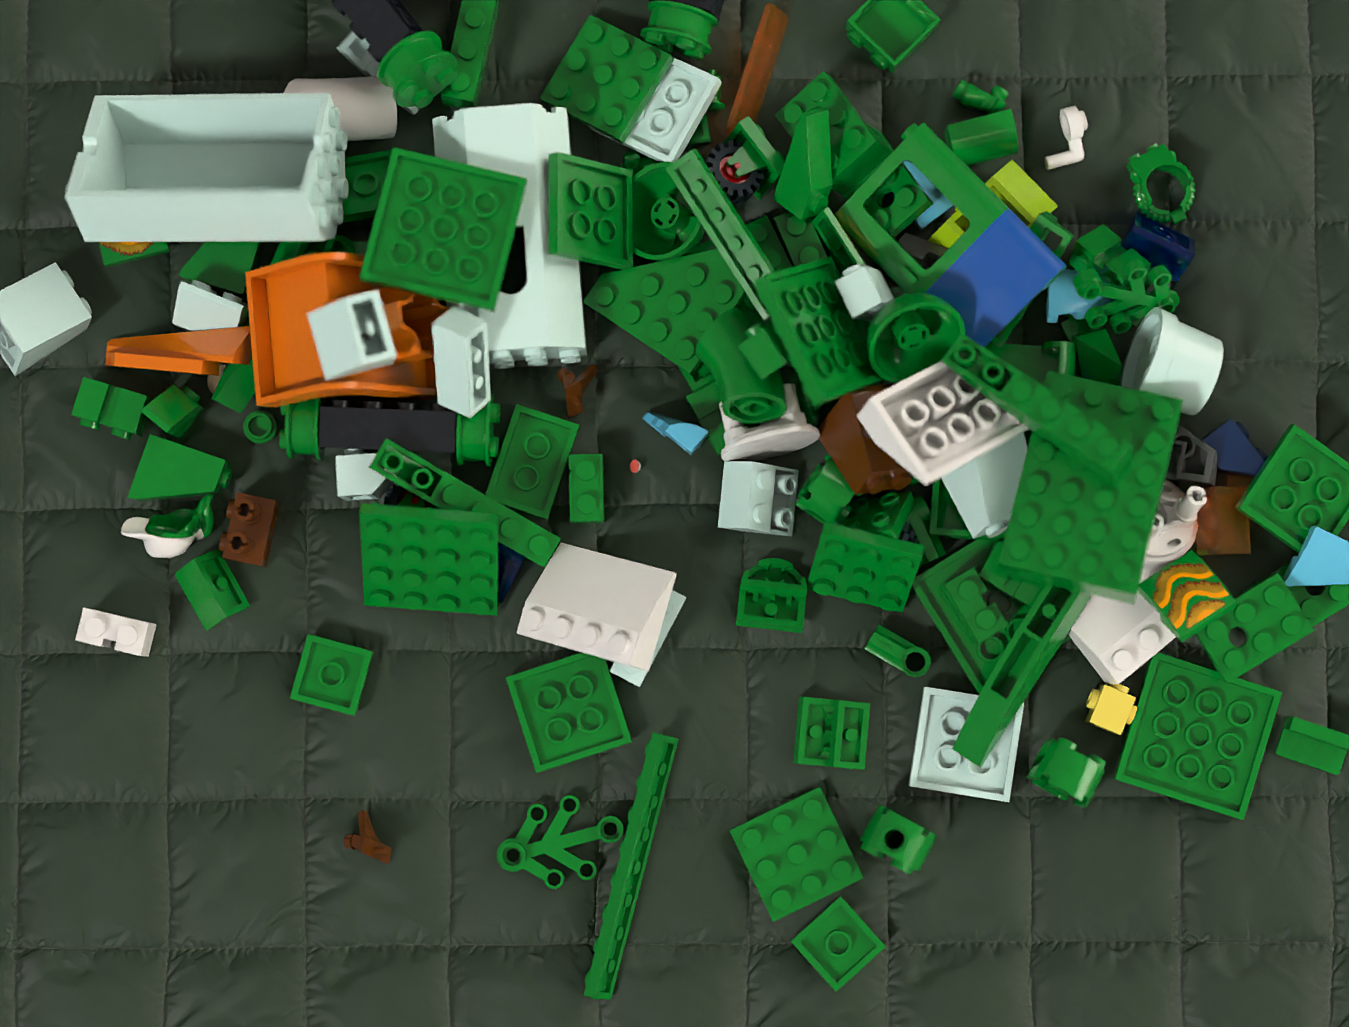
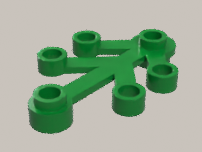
(1090, 286)
(554, 844)

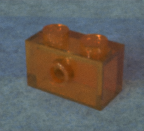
(1220, 525)

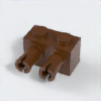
(250, 529)

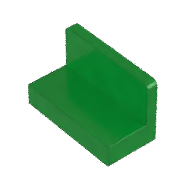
(211, 589)
(1312, 745)

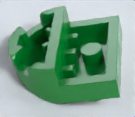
(772, 597)

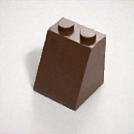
(853, 450)

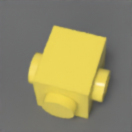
(1111, 708)

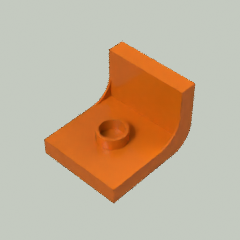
(284, 346)

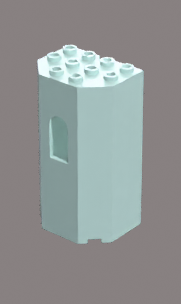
(210, 168)
(549, 311)

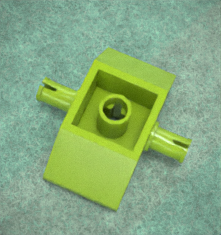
(1015, 191)

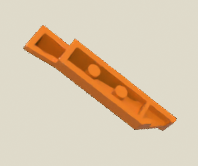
(183, 351)

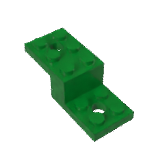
(857, 153)
(1271, 619)

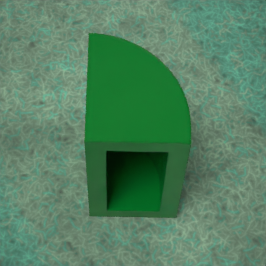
(983, 137)

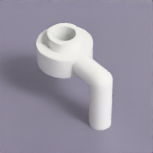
(1073, 126)

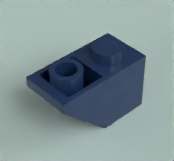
(1234, 450)

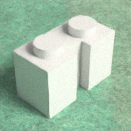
(103, 627)

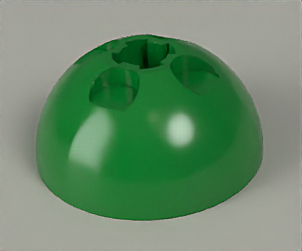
(654, 208)
(911, 335)

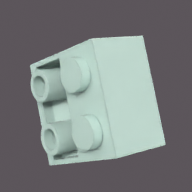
(202, 309)
(352, 335)
(355, 479)
(758, 498)

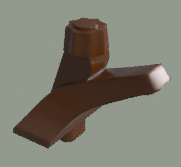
(575, 388)
(367, 841)

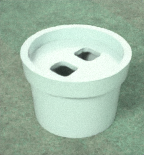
(1172, 360)

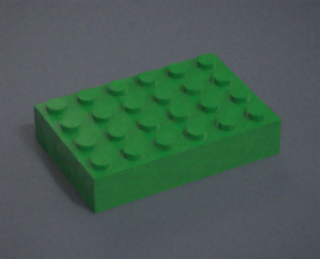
(1074, 524)

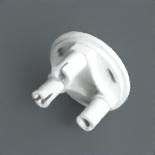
(770, 438)
(1175, 523)

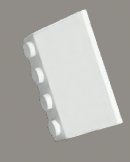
(936, 422)
(598, 606)
(1119, 634)

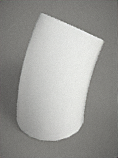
(363, 104)

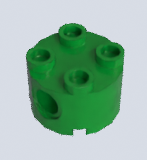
(826, 494)
(1066, 772)
(915, 847)

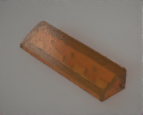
(758, 66)

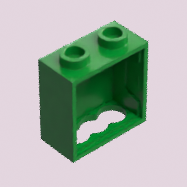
(891, 29)

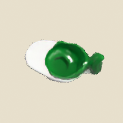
(174, 532)

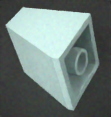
(39, 317)
(987, 487)

